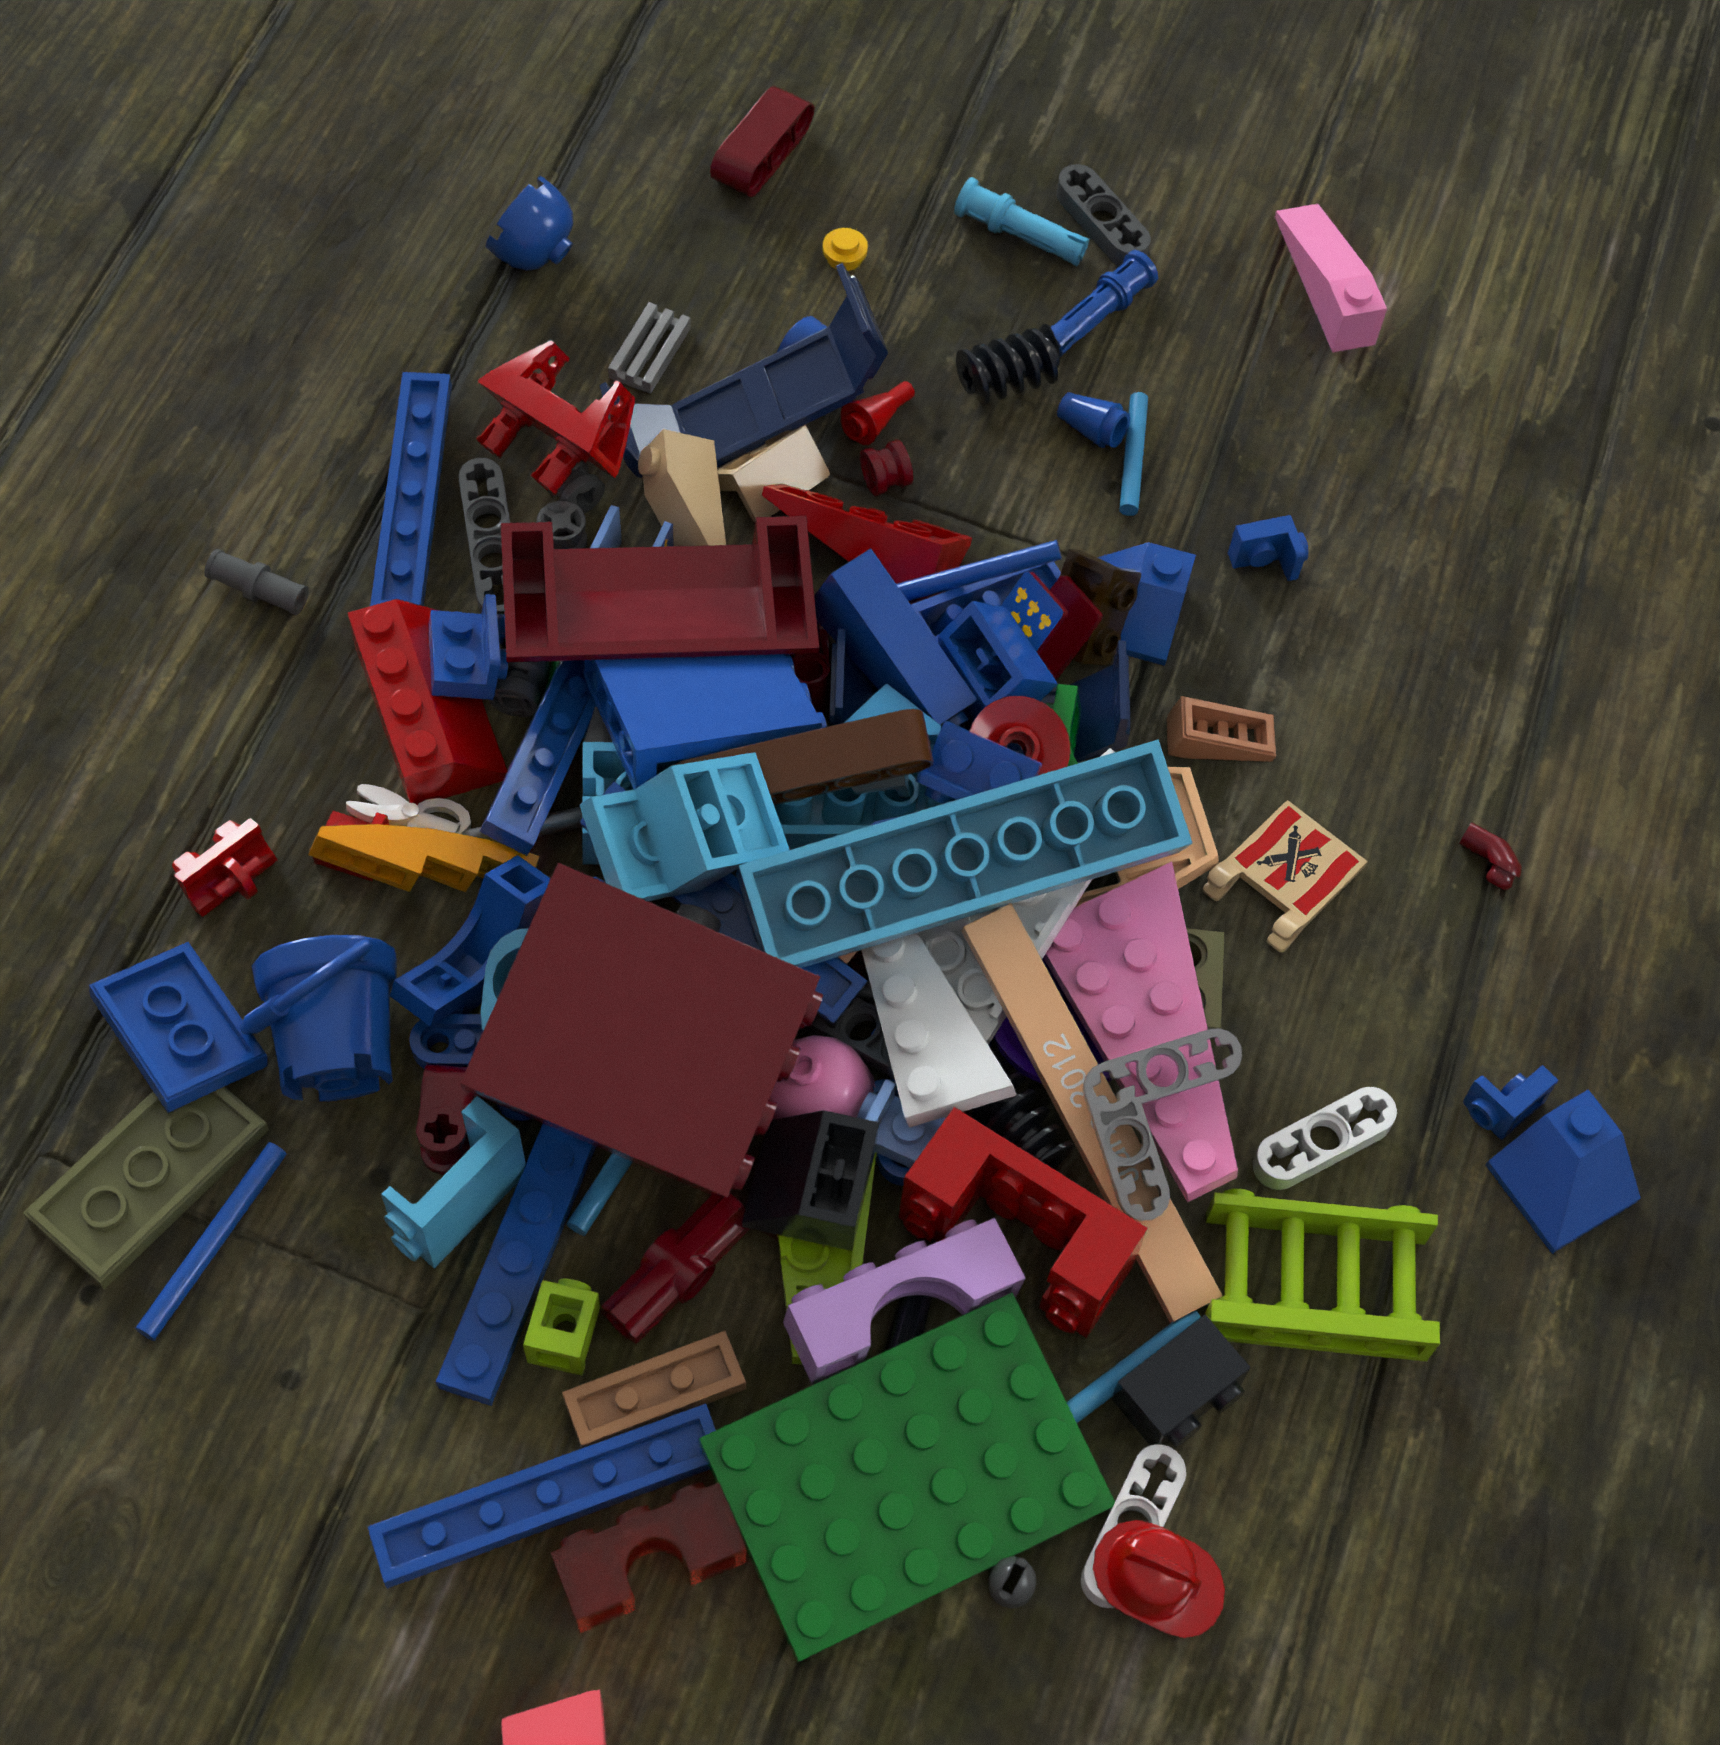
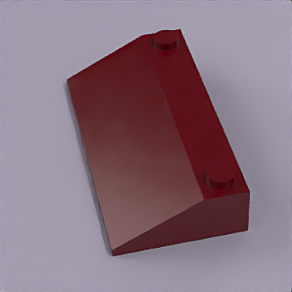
(658, 597)

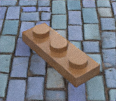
(654, 1389)

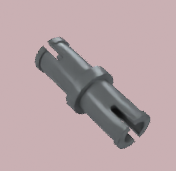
(256, 581)

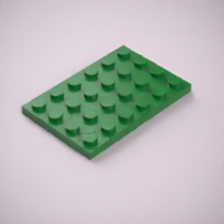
(905, 1475)

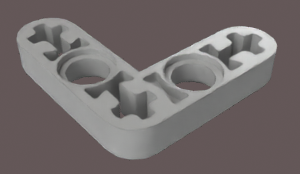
(1129, 1109)

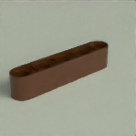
(840, 755)

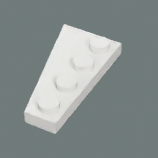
(929, 1035)

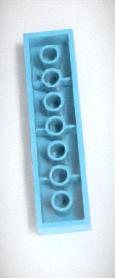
(964, 857)

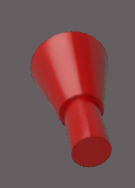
(868, 416)

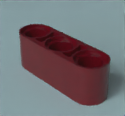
(762, 141)

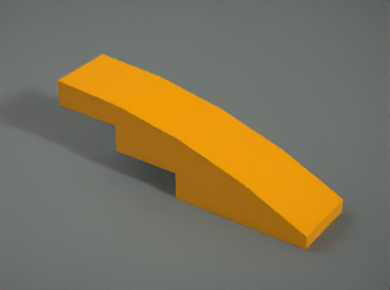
(404, 853)

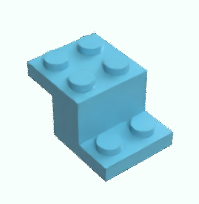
(684, 827)

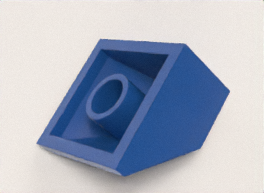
(1159, 598)
(1568, 1171)

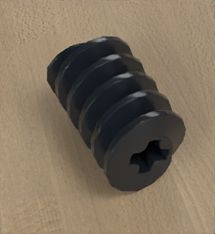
(1009, 363)
(1022, 1126)

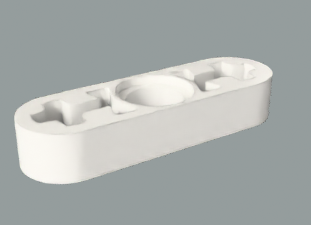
(1314, 1159)
(1137, 1481)

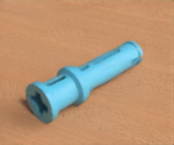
(1003, 215)

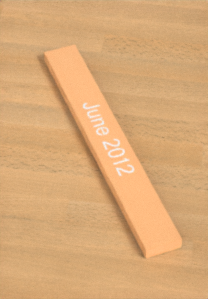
(1062, 1062)

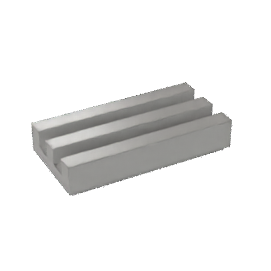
(662, 322)

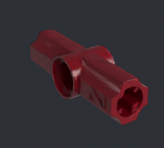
(676, 1267)

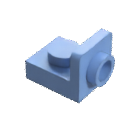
(894, 1136)

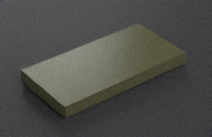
(143, 1179)

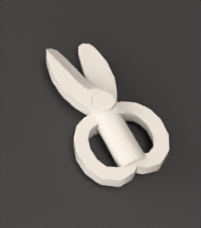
(408, 814)

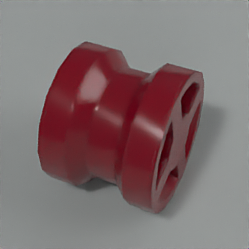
(886, 467)

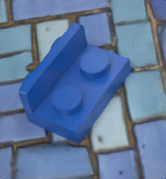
(467, 652)
(971, 765)

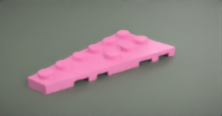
(1137, 987)

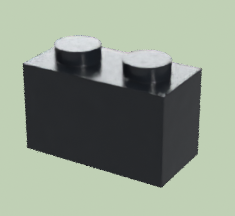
(1182, 1384)

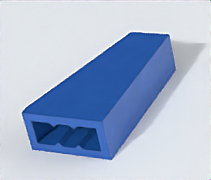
(891, 639)

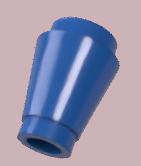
(1095, 418)

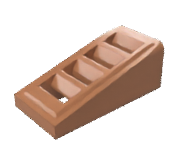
(1190, 737)

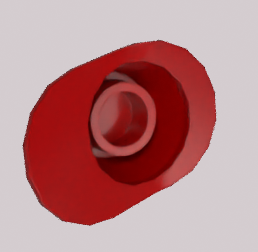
(1159, 1578)

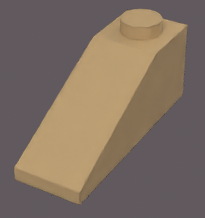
(684, 487)

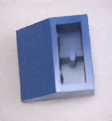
(994, 656)

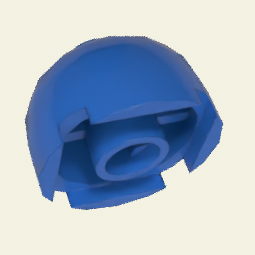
(534, 228)

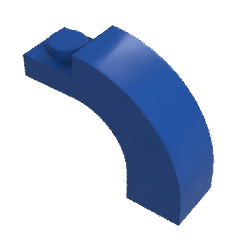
(455, 975)

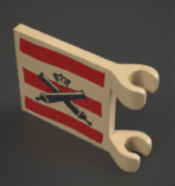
(1292, 866)

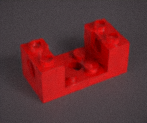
(973, 1162)

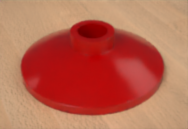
(1029, 725)

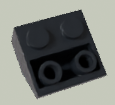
(813, 1178)

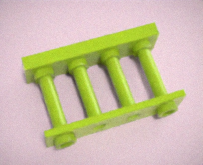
(1291, 1321)

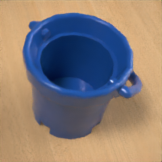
(327, 1013)

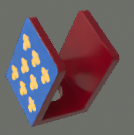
(1053, 619)

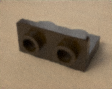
(1112, 592)

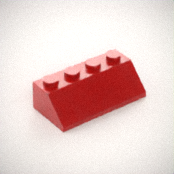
(436, 741)

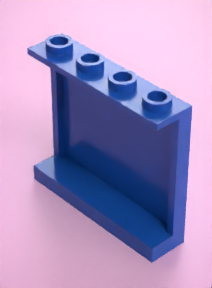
(696, 706)

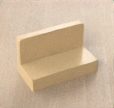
(784, 459)

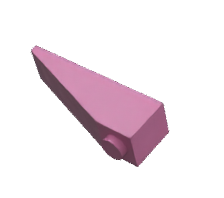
(1334, 278)

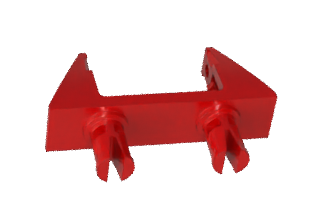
(532, 403)

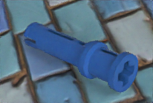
(1112, 293)

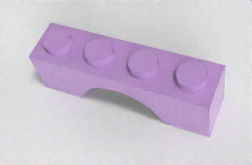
(963, 1270)

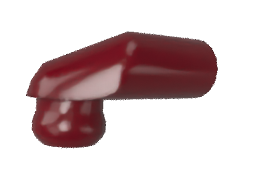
(1497, 851)

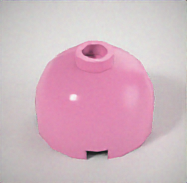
(824, 1078)

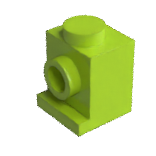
(556, 1303)

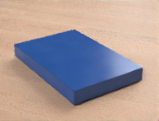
(177, 1026)

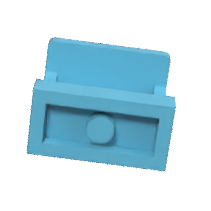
(464, 1193)

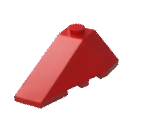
(902, 547)

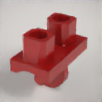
(224, 868)

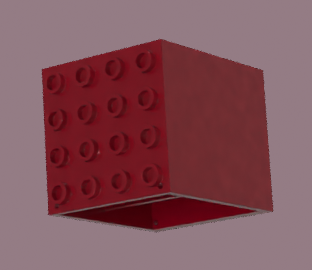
(643, 1033)

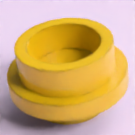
(845, 247)

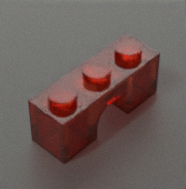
(692, 1528)

